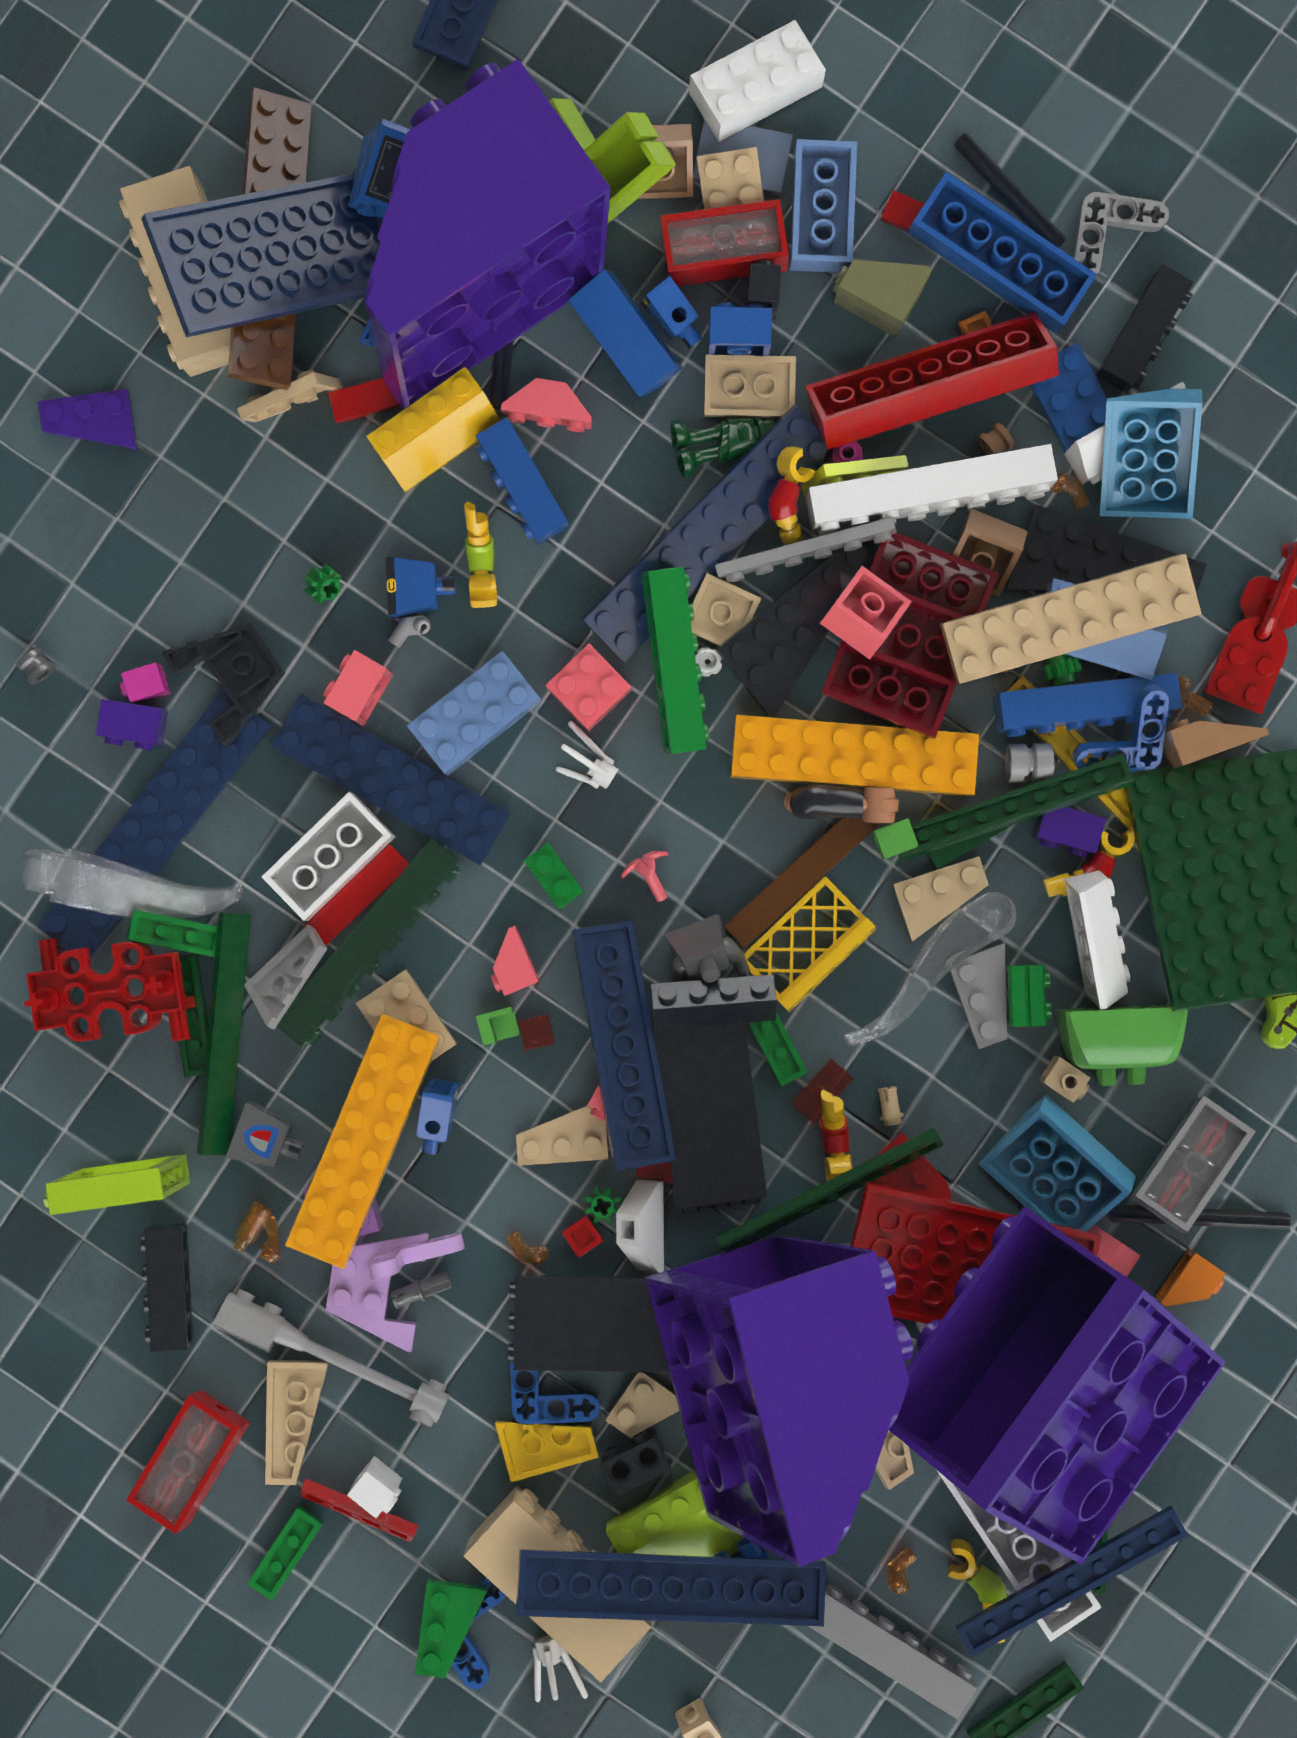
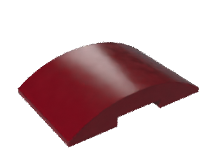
(911, 671)

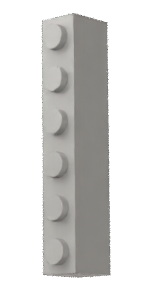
(896, 1653)

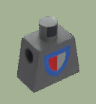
(263, 1137)

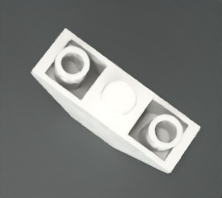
(642, 1226)

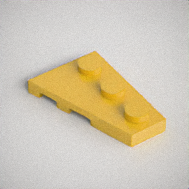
(544, 1447)

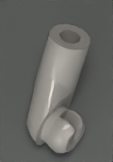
(409, 626)

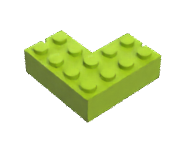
(622, 154)

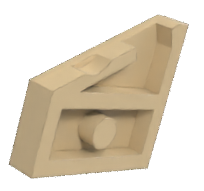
(642, 1405)

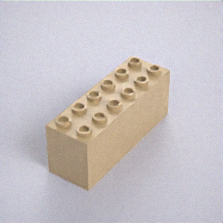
(167, 191)
(525, 1525)

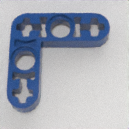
(1136, 747)
(541, 1400)
(478, 1660)

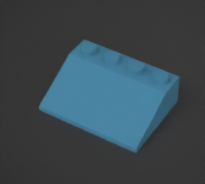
(1151, 454)
(1058, 1168)

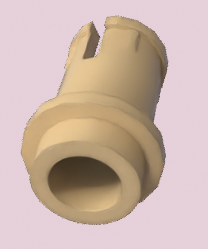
(889, 1105)

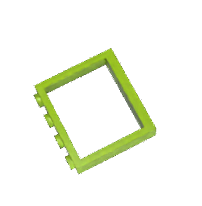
(117, 1184)

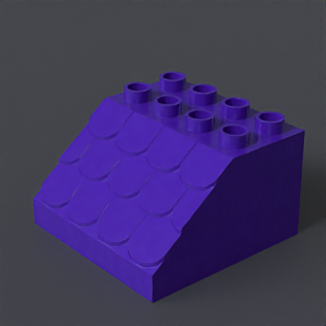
(482, 231)
(784, 1384)
(1050, 1386)

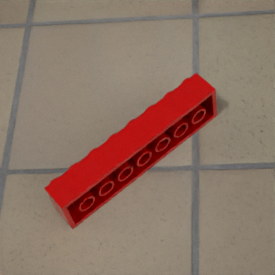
(932, 380)

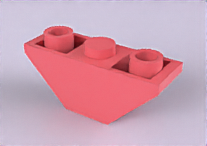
(548, 404)

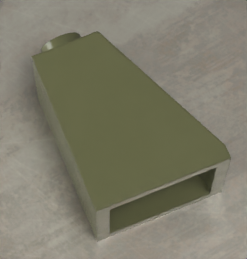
(881, 291)

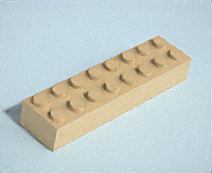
(1071, 618)

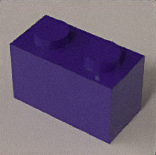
(131, 723)
(1071, 830)

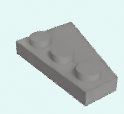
(284, 975)
(982, 993)

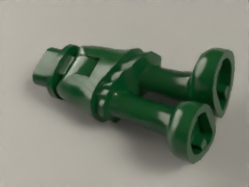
(733, 439)

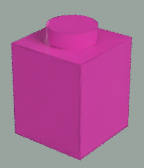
(144, 683)

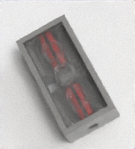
(1192, 1164)

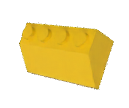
(433, 429)

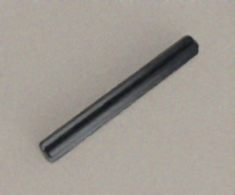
(1009, 190)

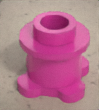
(852, 447)

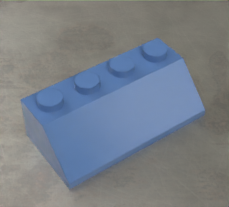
(1131, 654)

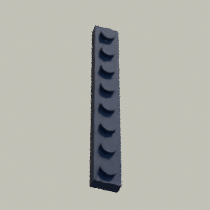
(1071, 1581)

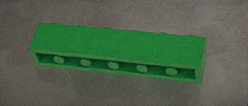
(674, 660)

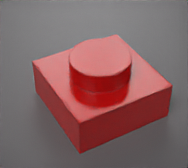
(582, 1236)

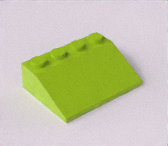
(671, 1524)

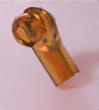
(1073, 487)
(1192, 699)
(527, 1253)
(897, 1571)

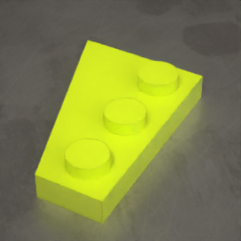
(854, 470)

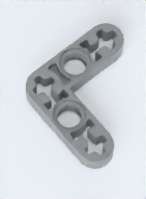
(1108, 217)

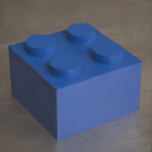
(740, 330)

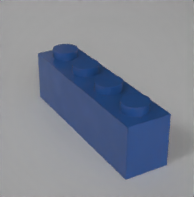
(522, 481)

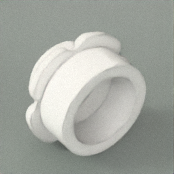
(715, 658)

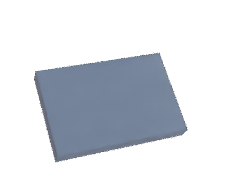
(772, 150)

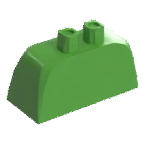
(1121, 1039)

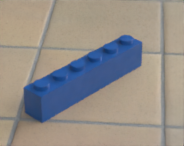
(1078, 704)

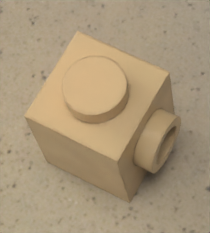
(1065, 1079)

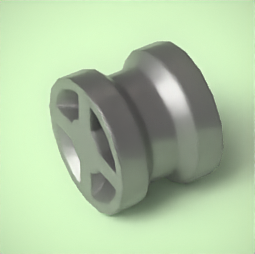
(35, 666)

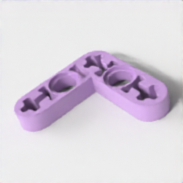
(392, 1260)

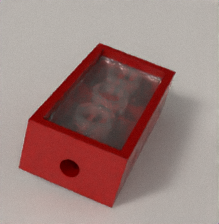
(723, 241)
(188, 1461)

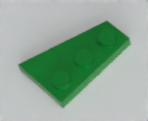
(445, 1622)

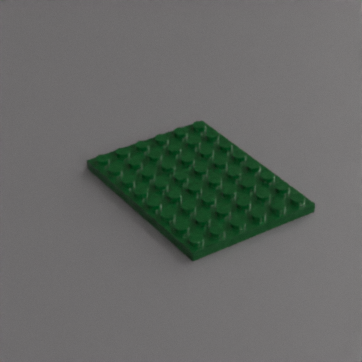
(1221, 875)

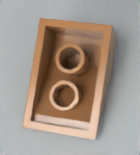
(1200, 739)

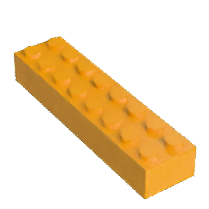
(854, 755)
(363, 1141)

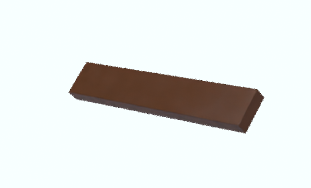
(798, 879)

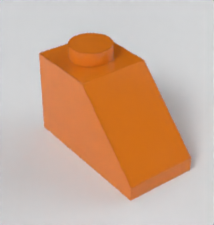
(1190, 1281)

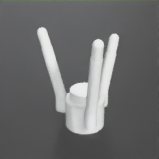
(601, 771)
(549, 1653)

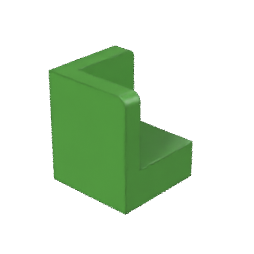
(894, 839)
(497, 1025)

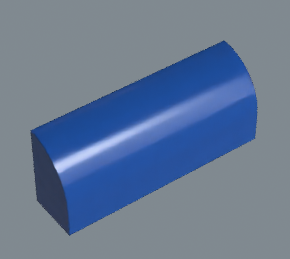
(625, 333)

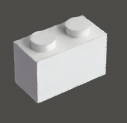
(376, 1488)

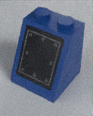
(376, 168)

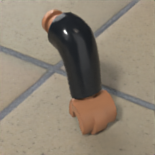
(836, 801)

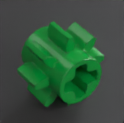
(322, 583)
(1061, 669)
(606, 1196)

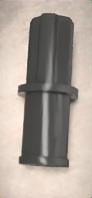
(421, 1289)

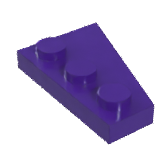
(91, 417)

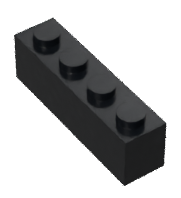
(1145, 328)
(714, 1003)
(167, 1287)

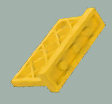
(830, 957)

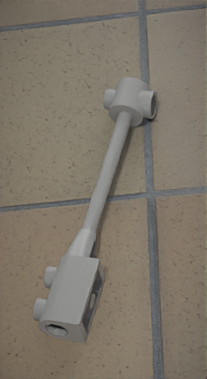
(265, 1327)

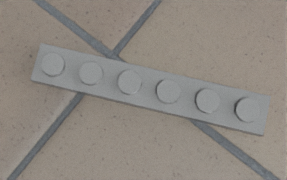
(819, 547)

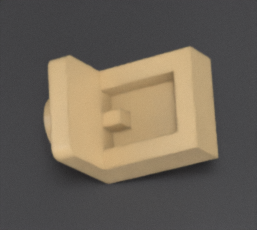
(696, 1722)

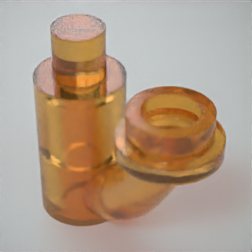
(250, 1228)

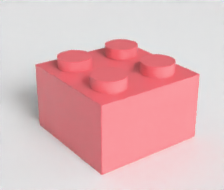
(865, 612)
(357, 687)
(588, 687)

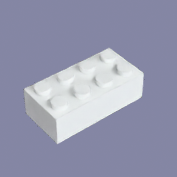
(756, 80)
(328, 856)

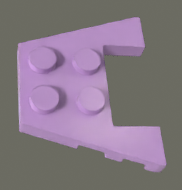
(364, 1300)

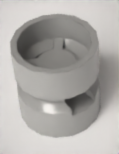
(1029, 762)

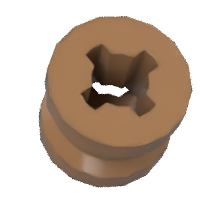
(996, 440)

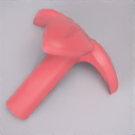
(646, 867)

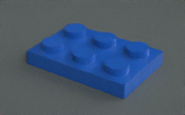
(1072, 400)

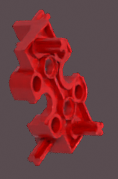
(161, 992)

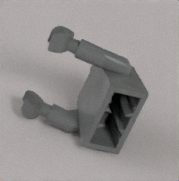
(704, 951)

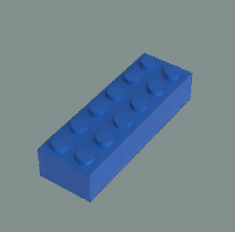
(1001, 252)

